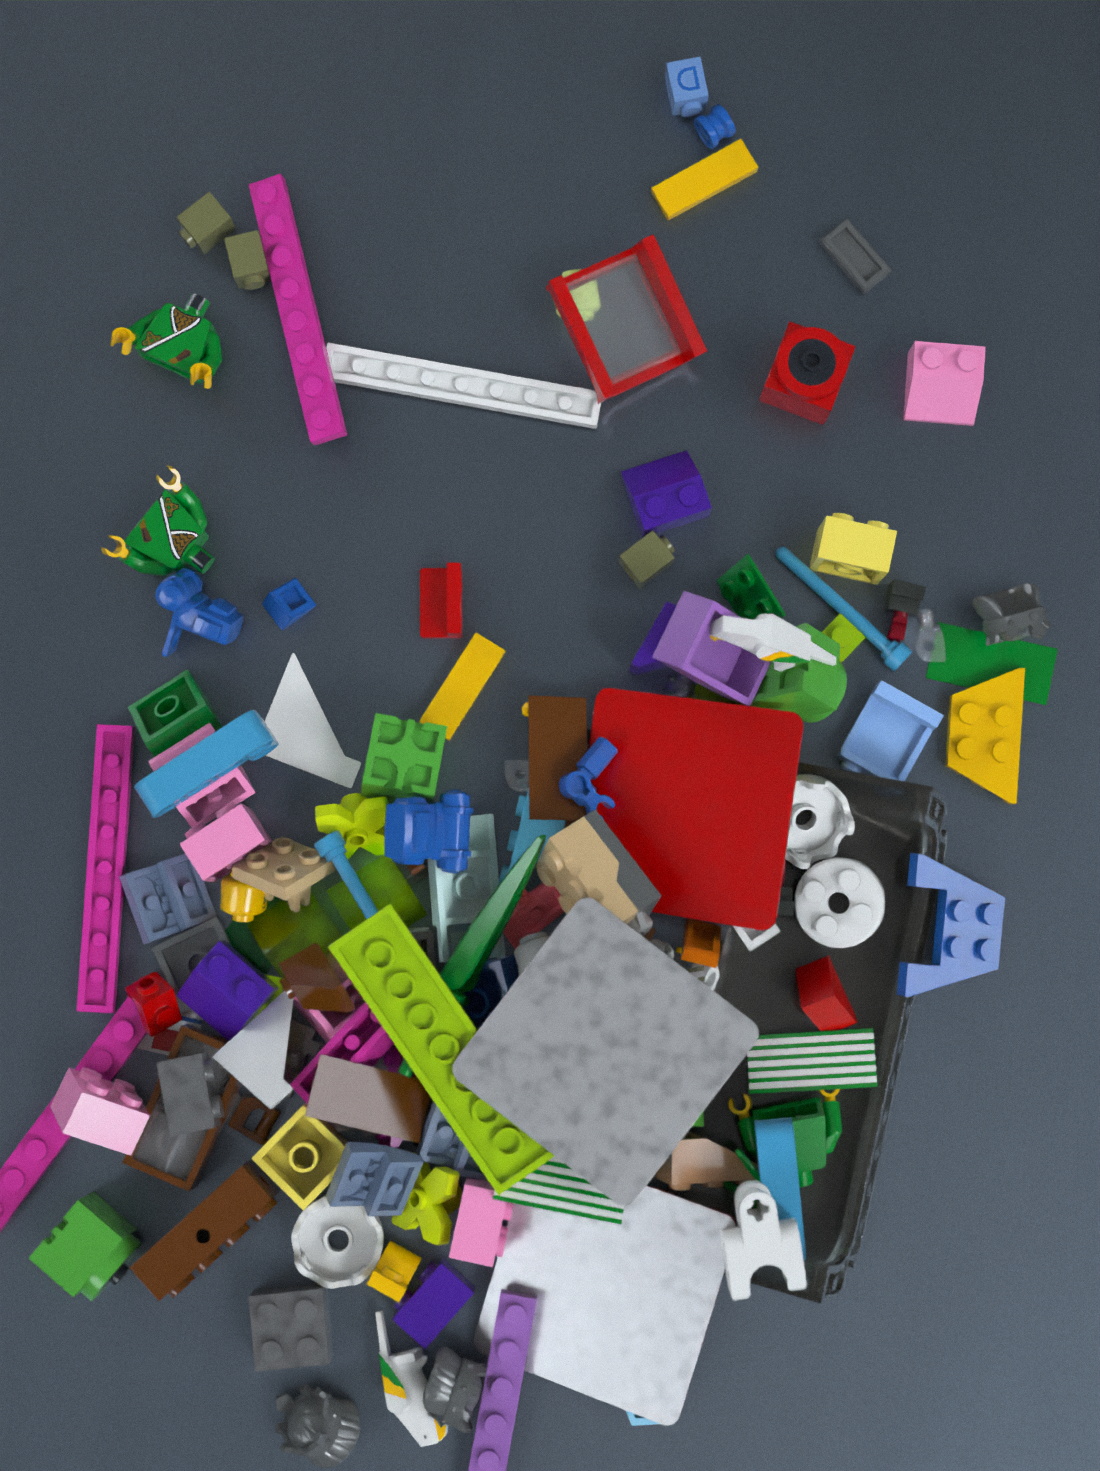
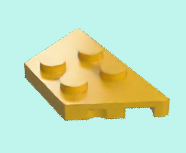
(987, 734)

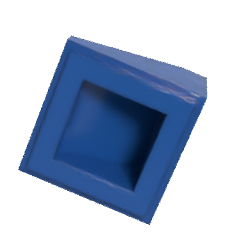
(288, 603)

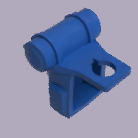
(195, 611)
(430, 831)

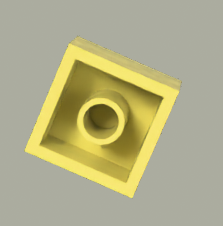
(853, 548)
(302, 1157)

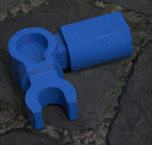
(578, 784)

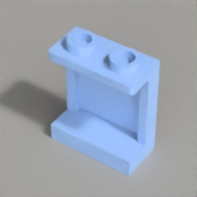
(888, 734)

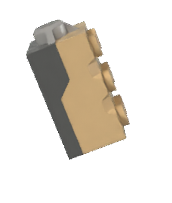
(594, 864)

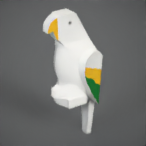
(770, 640)
(405, 1387)

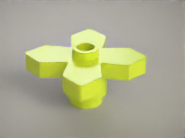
(358, 820)
(430, 1202)

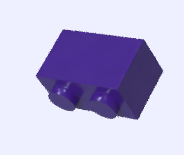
(432, 1302)

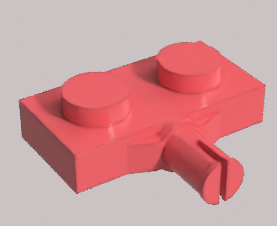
(533, 913)

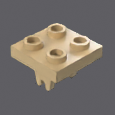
(284, 871)

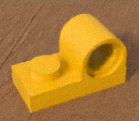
(394, 1271)

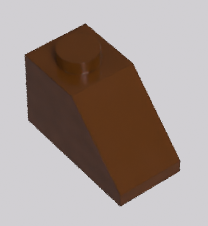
(314, 981)

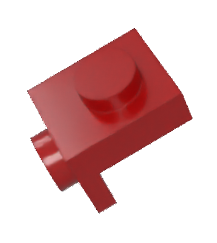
(155, 1003)

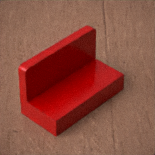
(441, 602)

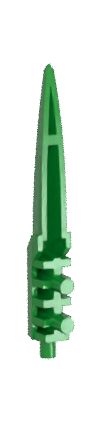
(481, 937)

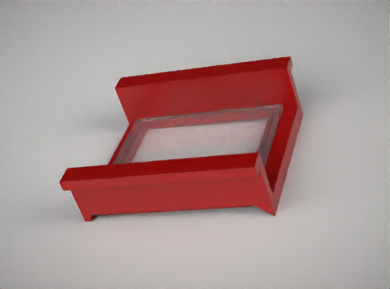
(627, 319)

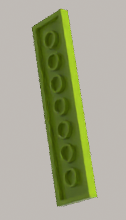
(431, 1034)

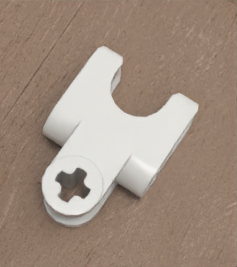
(760, 1242)

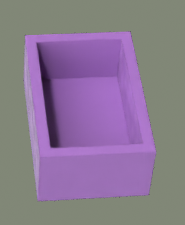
(713, 664)

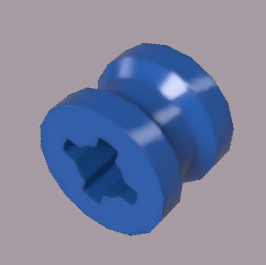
(714, 126)

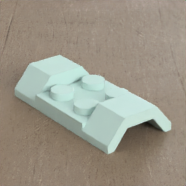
(461, 896)

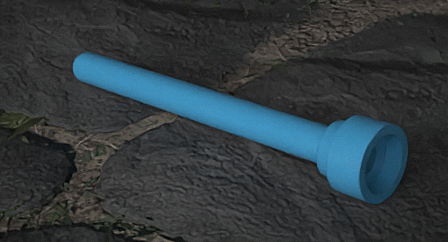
(892, 652)
(333, 850)

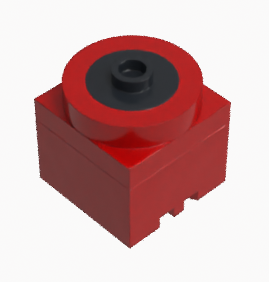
(807, 372)

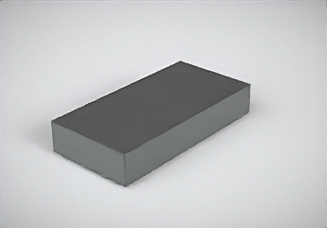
(855, 256)

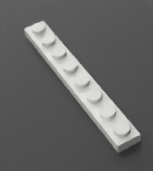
(464, 386)

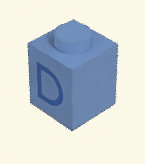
(686, 87)

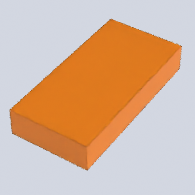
(701, 943)

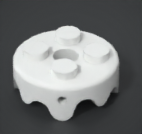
(827, 826)
(864, 895)
(330, 1266)

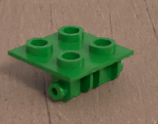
(748, 591)

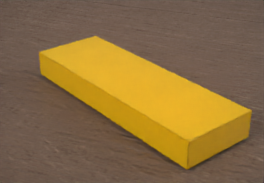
(704, 179)
(463, 684)

